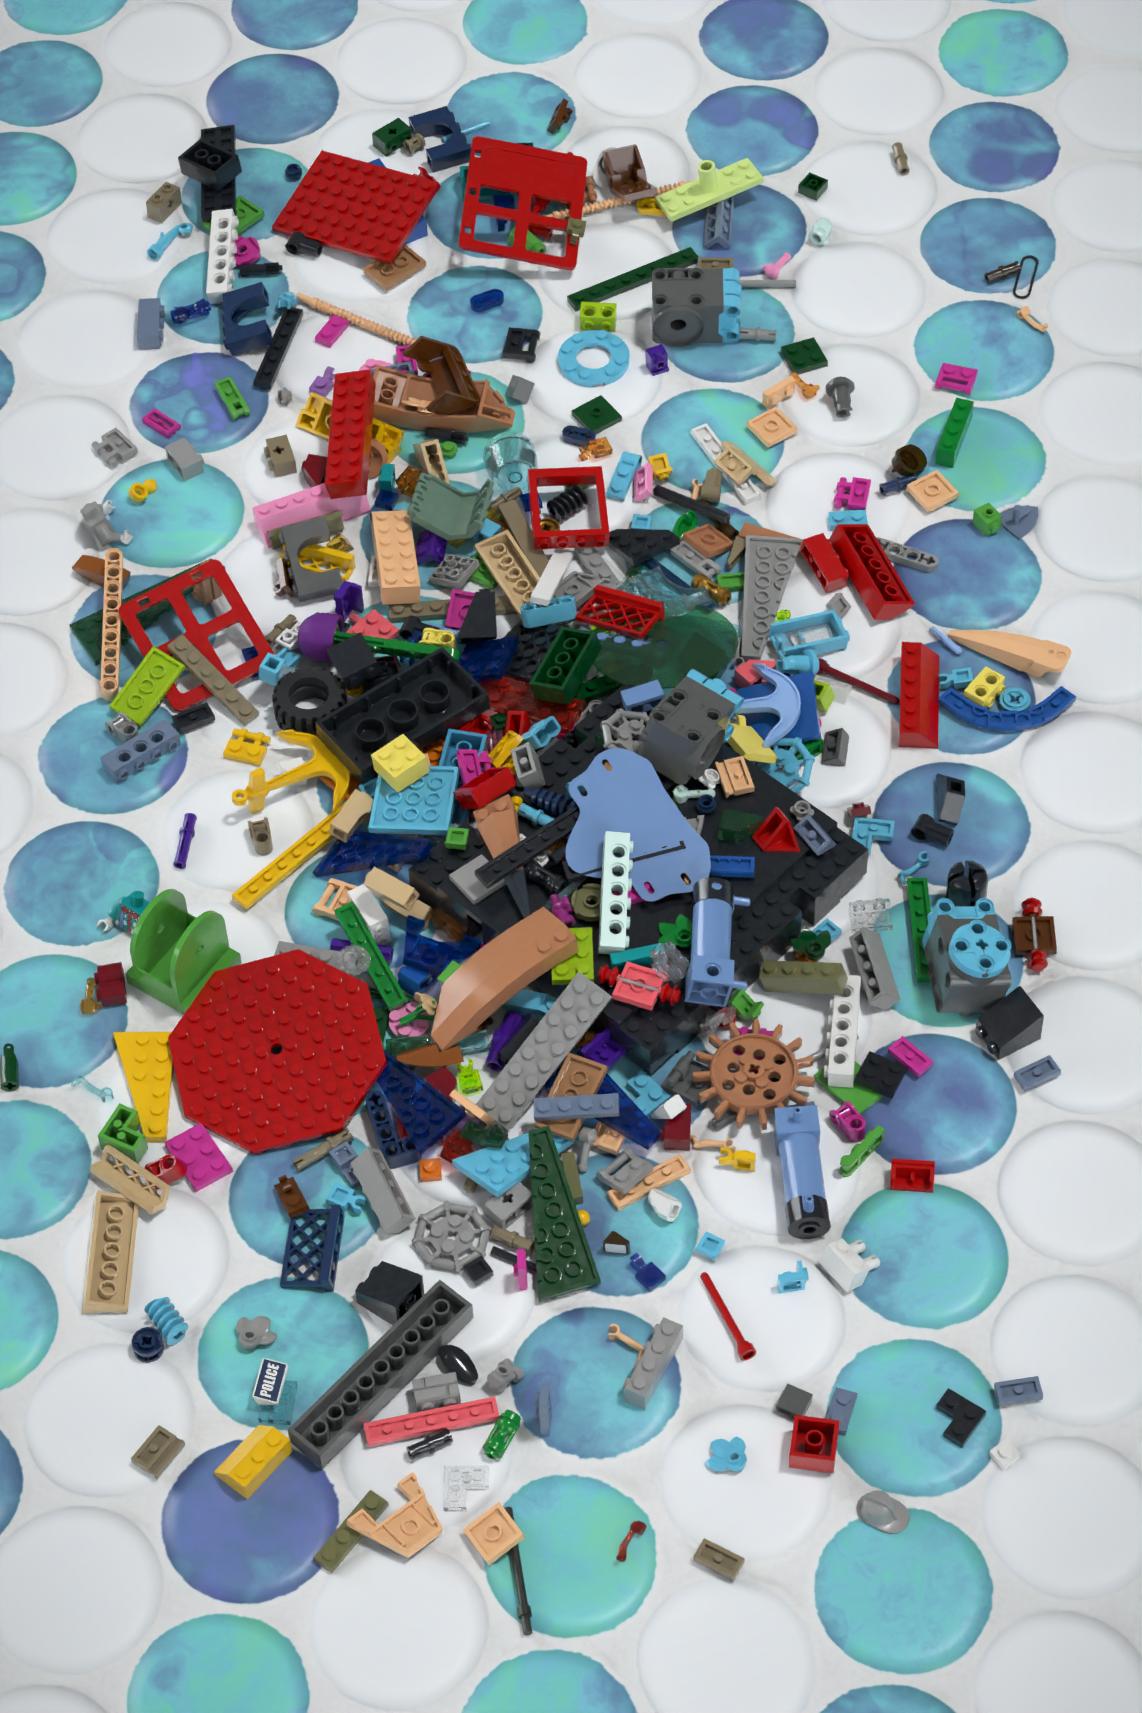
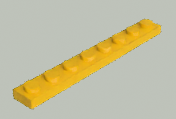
(285, 863)

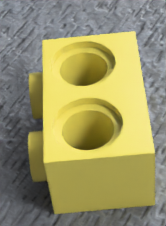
(985, 687)

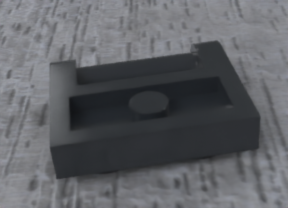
(515, 344)

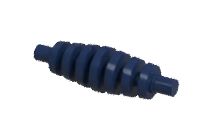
(550, 801)

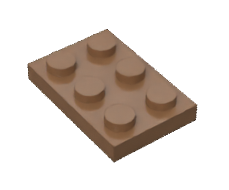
(403, 266)

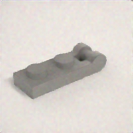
(695, 560)

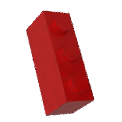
(824, 562)

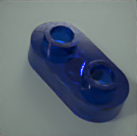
(487, 300)

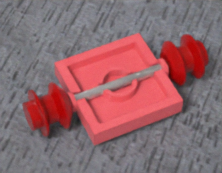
(638, 986)

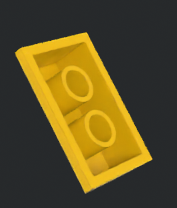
(254, 1460)

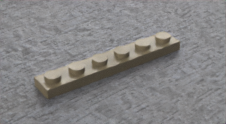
(213, 680)

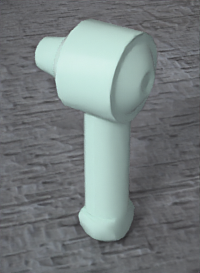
(682, 794)

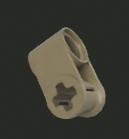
(261, 836)

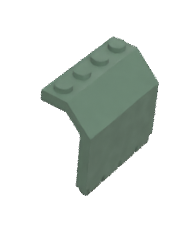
(447, 509)

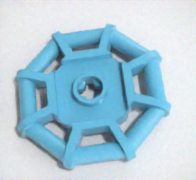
(791, 764)

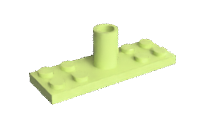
(709, 188)

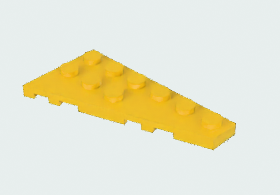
(149, 1075)

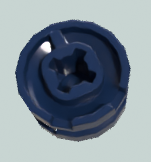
(147, 1343)

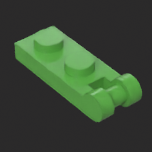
(231, 397)
(861, 1151)

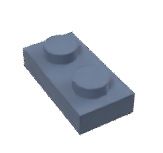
(1037, 1073)
(1018, 1391)
(842, 1408)

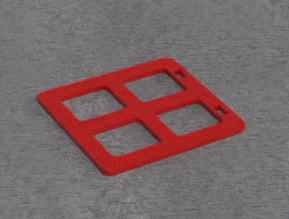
(198, 633)

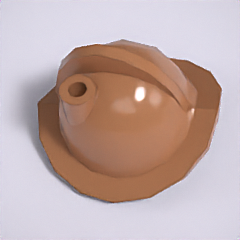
(378, 456)

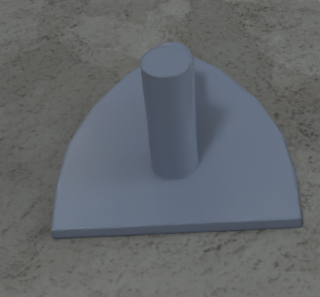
(1019, 520)

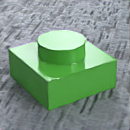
(457, 838)

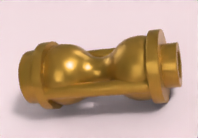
(719, 594)

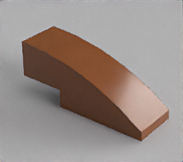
(94, 569)
(431, 1056)

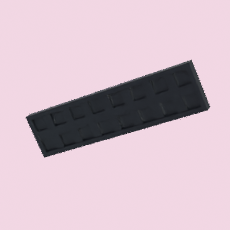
(225, 198)

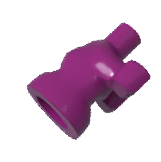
(562, 910)

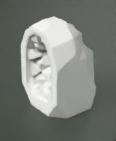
(664, 1204)

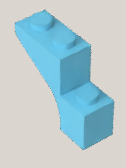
(277, 666)

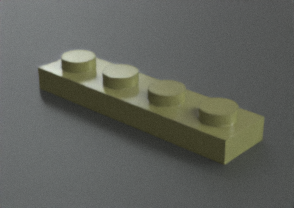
(346, 1538)

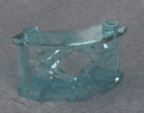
(676, 599)

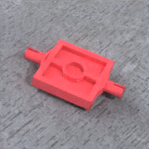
(373, 625)

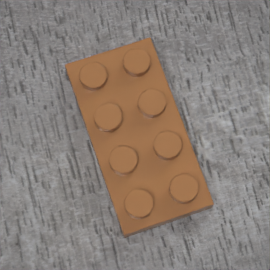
(575, 1078)

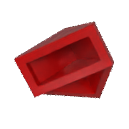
(517, 722)
(776, 834)

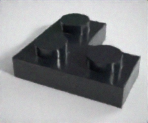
(965, 1417)

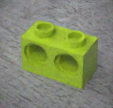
(598, 316)

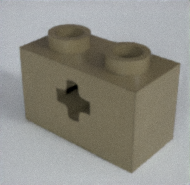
(163, 202)
(280, 456)

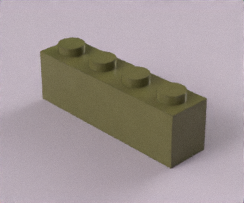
(803, 977)

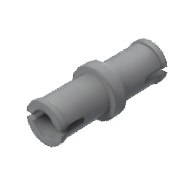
(757, 334)

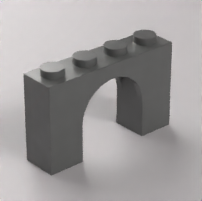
(295, 539)

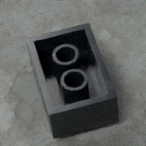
(209, 164)

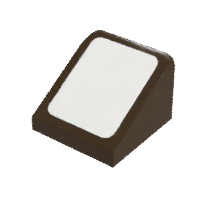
(616, 1244)

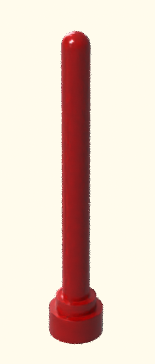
(744, 1348)

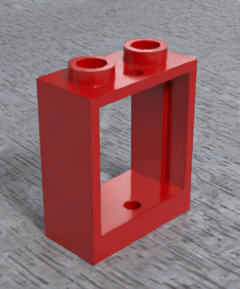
(485, 788)

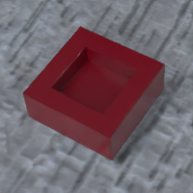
(858, 809)

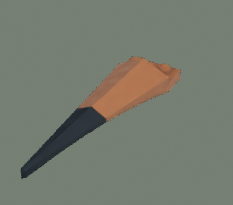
(500, 832)

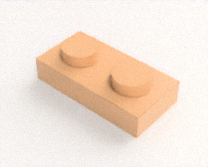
(778, 392)

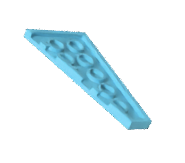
(503, 1167)

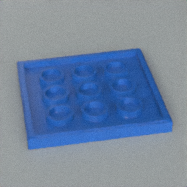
(808, 724)

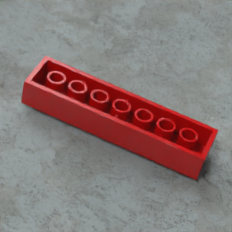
(350, 434)

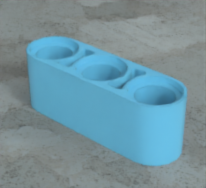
(559, 610)

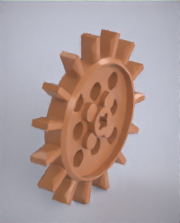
(753, 1074)

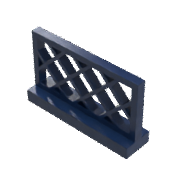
(330, 1252)

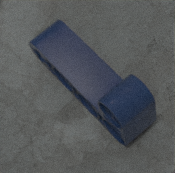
(385, 1128)

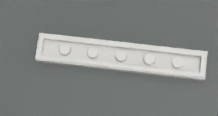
(712, 447)
(552, 577)

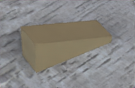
(737, 552)

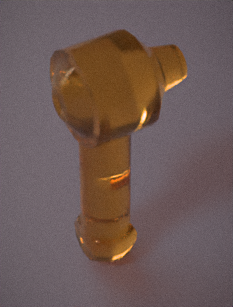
(807, 390)
(88, 1005)

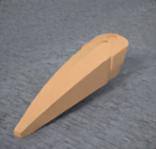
(1015, 650)

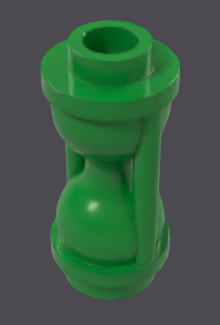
(507, 1426)

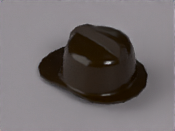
(908, 460)

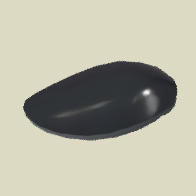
(458, 1361)

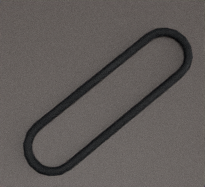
(1033, 277)

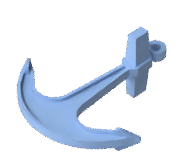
(783, 702)

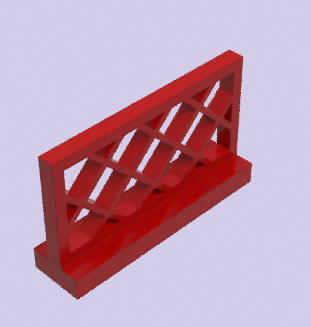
(623, 603)

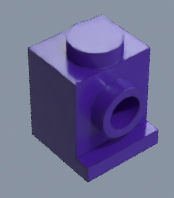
(657, 360)

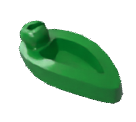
(685, 523)

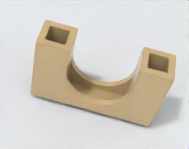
(353, 814)
(397, 896)

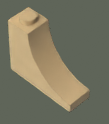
(431, 459)

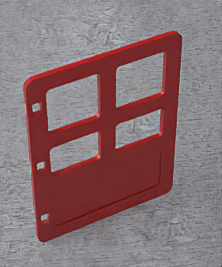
(529, 174)

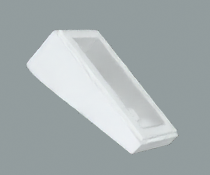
(669, 1109)

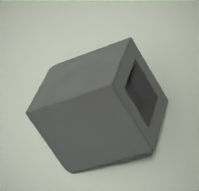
(519, 388)

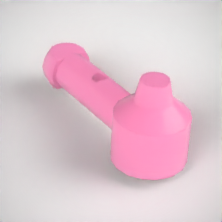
(773, 270)

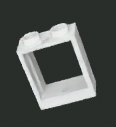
(371, 914)

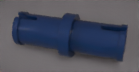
(896, 484)

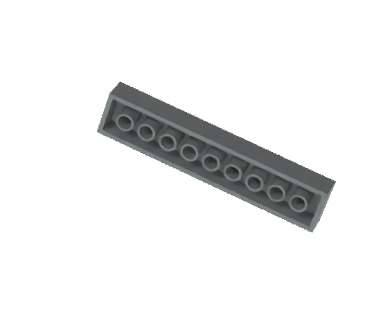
(380, 1373)

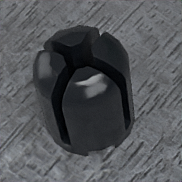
(966, 883)

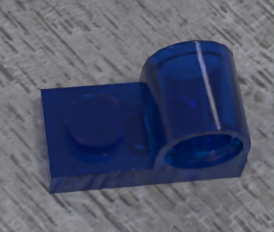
(504, 201)

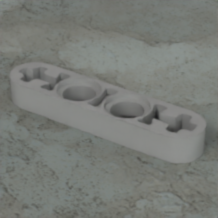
(906, 551)

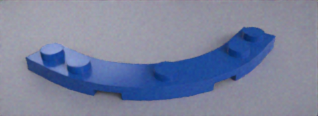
(1007, 720)

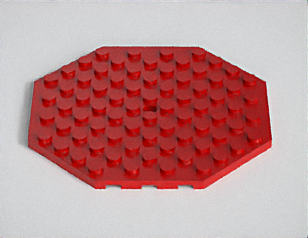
(266, 1098)

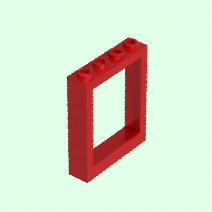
(567, 538)

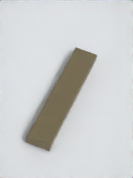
(522, 534)

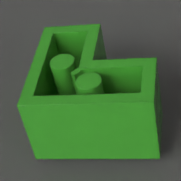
(122, 1133)

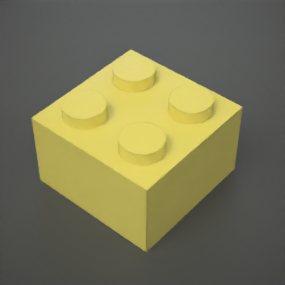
(400, 763)

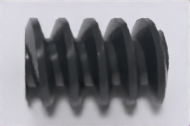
(567, 503)

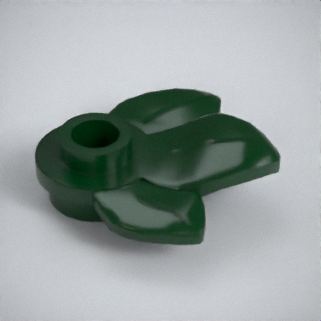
(811, 942)

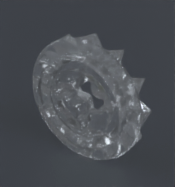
(357, 953)

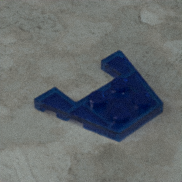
(432, 955)

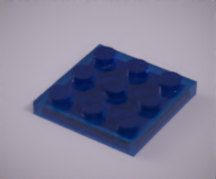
(488, 658)

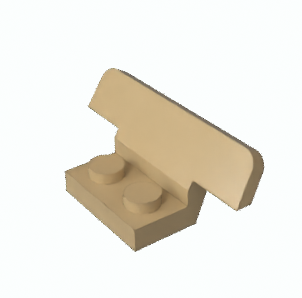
(740, 466)

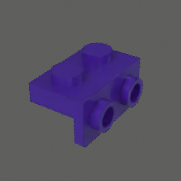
(430, 548)
(348, 598)
(603, 1049)

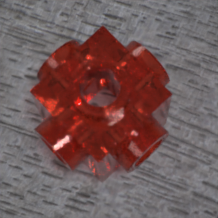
(455, 1147)

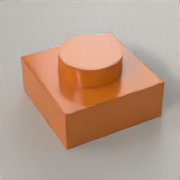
(430, 1169)

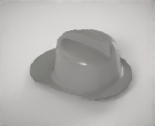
(883, 1512)

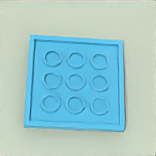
(419, 808)

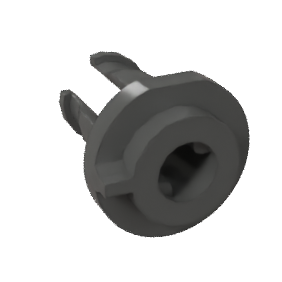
(840, 390)

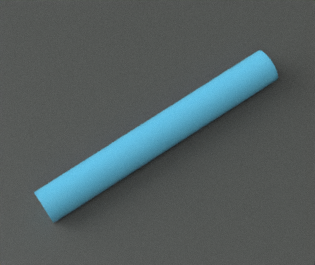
(466, 131)

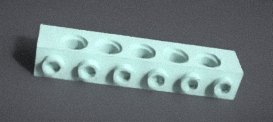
(615, 843)

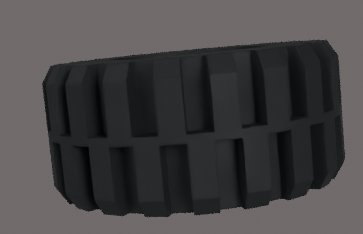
(304, 685)

